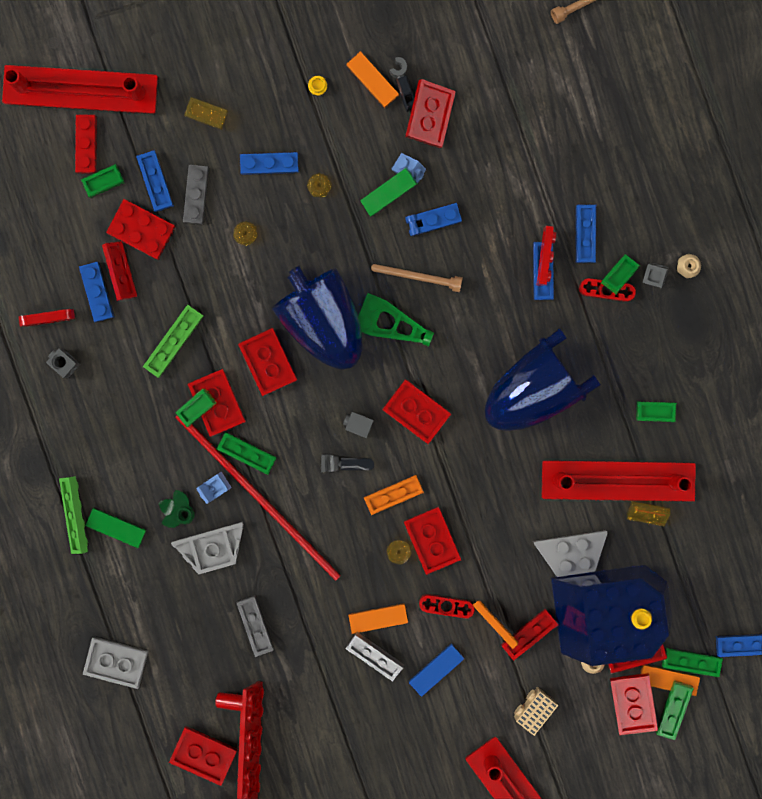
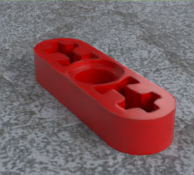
(592, 293)
(47, 317)
(461, 602)

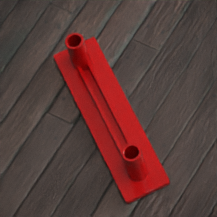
(80, 89)
(618, 480)
(250, 736)
(500, 772)

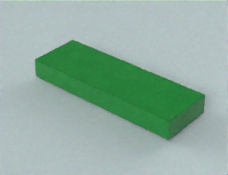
(389, 192)
(246, 453)
(116, 528)
(692, 662)
(674, 710)

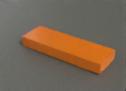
(372, 79)
(393, 494)
(378, 618)
(495, 623)
(664, 678)

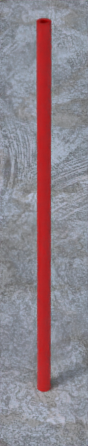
(261, 500)

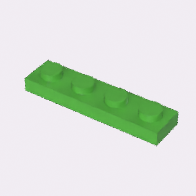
(173, 341)
(73, 515)

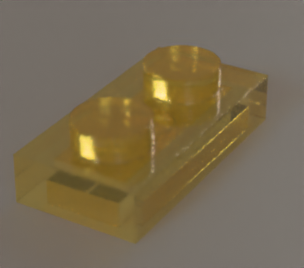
(206, 113)
(648, 513)

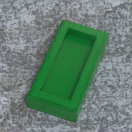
(102, 181)
(620, 274)
(196, 407)
(656, 411)

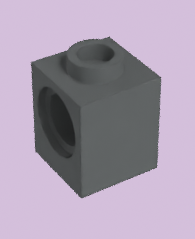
(655, 274)
(70, 366)
(358, 424)

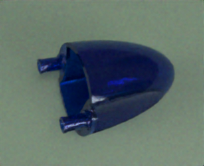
(322, 318)
(535, 389)

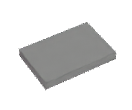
(115, 662)

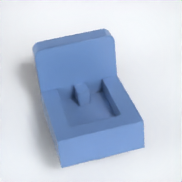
(413, 165)
(213, 487)

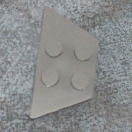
(212, 548)
(572, 553)

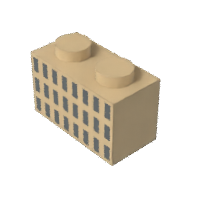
(535, 710)

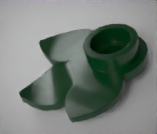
(173, 510)

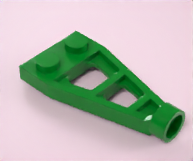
(370, 313)

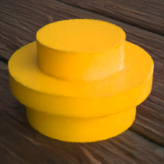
(317, 85)
(641, 618)

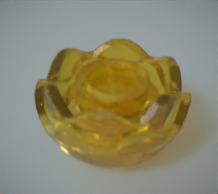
(317, 179)
(243, 227)
(397, 558)

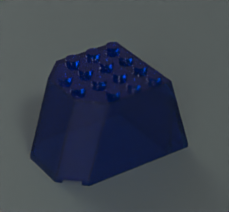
(597, 613)

